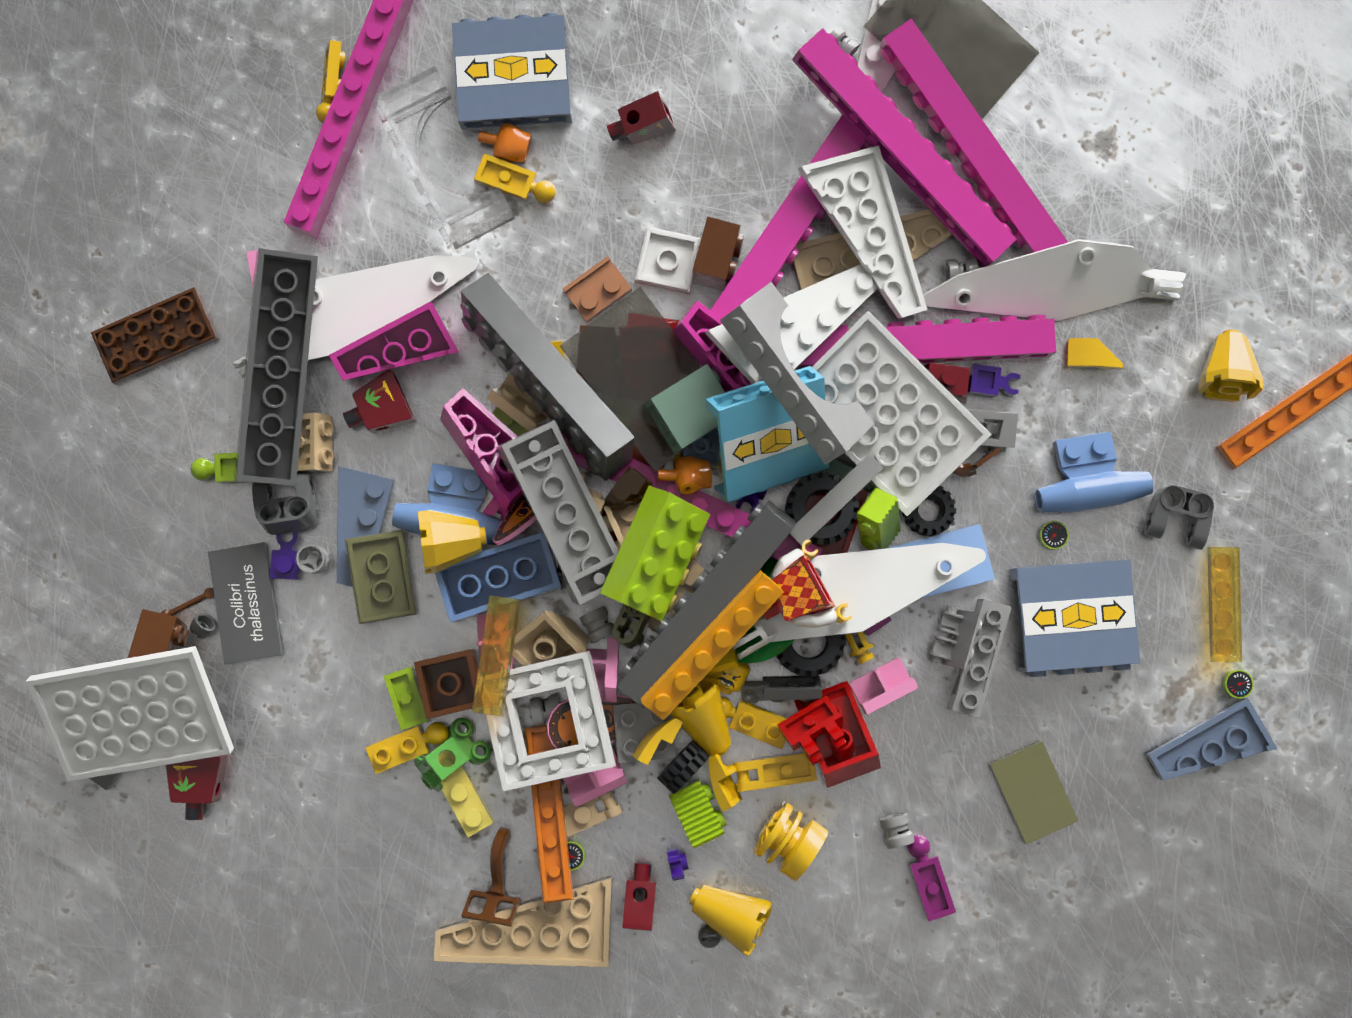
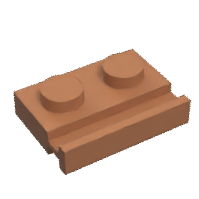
(597, 289)

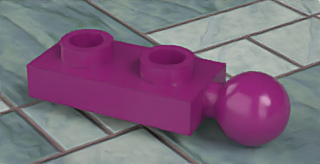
(930, 880)

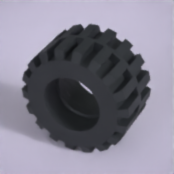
(821, 483)
(814, 665)

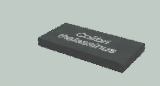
(245, 603)

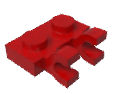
(809, 724)

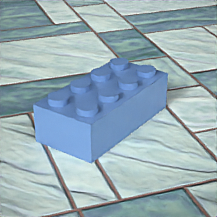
(508, 571)

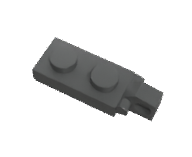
(782, 688)

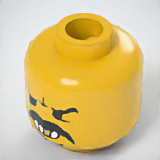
(732, 679)

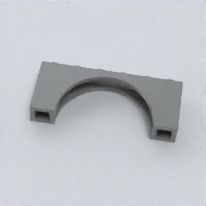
(756, 330)

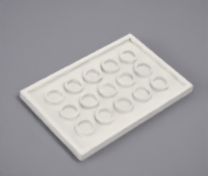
(918, 423)
(130, 714)

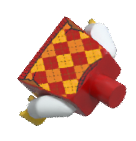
(804, 595)

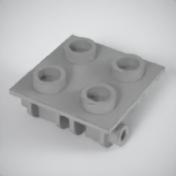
(959, 646)
(631, 727)

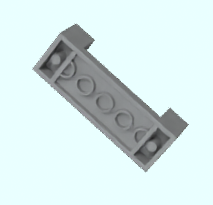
(562, 508)

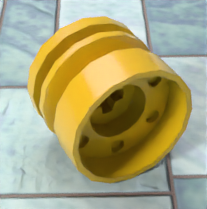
(793, 843)

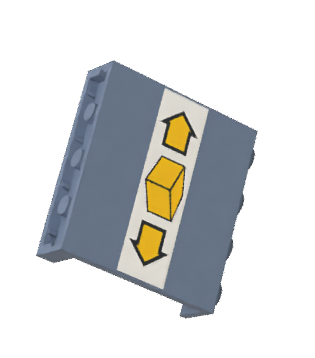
(511, 71)
(1077, 617)

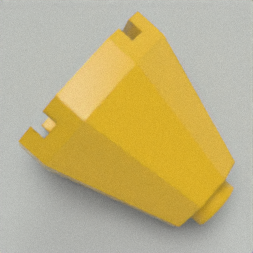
(1230, 369)
(448, 539)

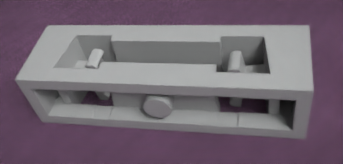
(1003, 430)
(973, 683)

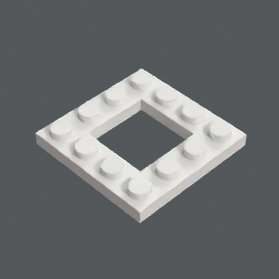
(594, 746)

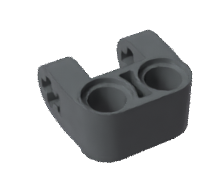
(286, 507)
(1199, 523)

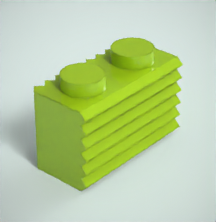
(879, 520)
(697, 813)

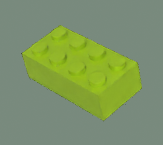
(655, 553)

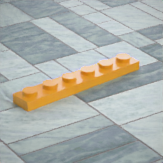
(712, 645)

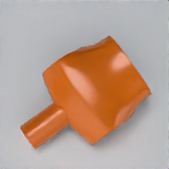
(509, 144)
(689, 474)

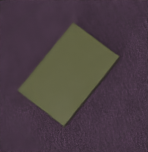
(380, 576)
(1033, 792)

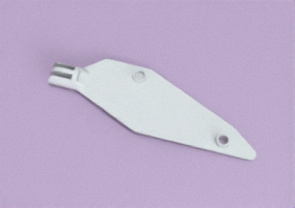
(1058, 282)
(368, 299)
(872, 586)

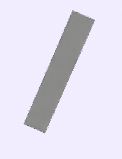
(836, 499)

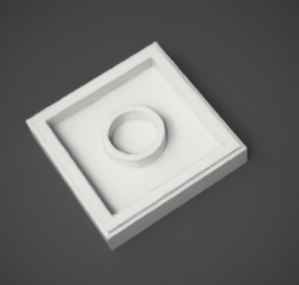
(667, 260)

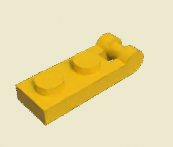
(775, 772)

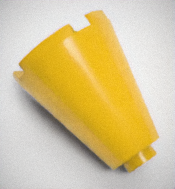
(705, 717)
(732, 915)

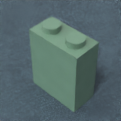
(682, 408)

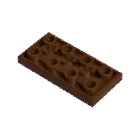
(154, 335)

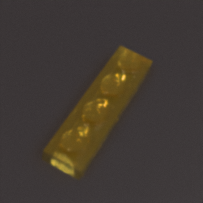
(1224, 604)
(496, 656)

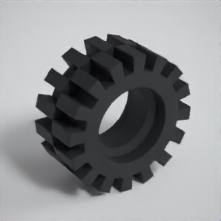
(942, 522)
(683, 767)

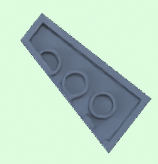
(361, 511)
(1219, 739)

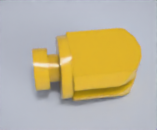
(862, 652)

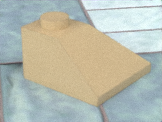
(549, 638)

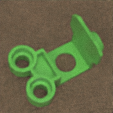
(463, 750)

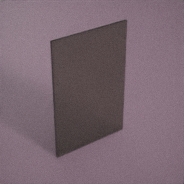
(968, 39)
(629, 360)

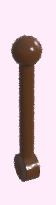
(208, 593)

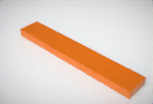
(1287, 414)
(550, 827)

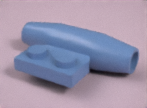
(1090, 477)
(451, 492)

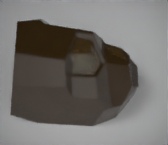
(628, 490)

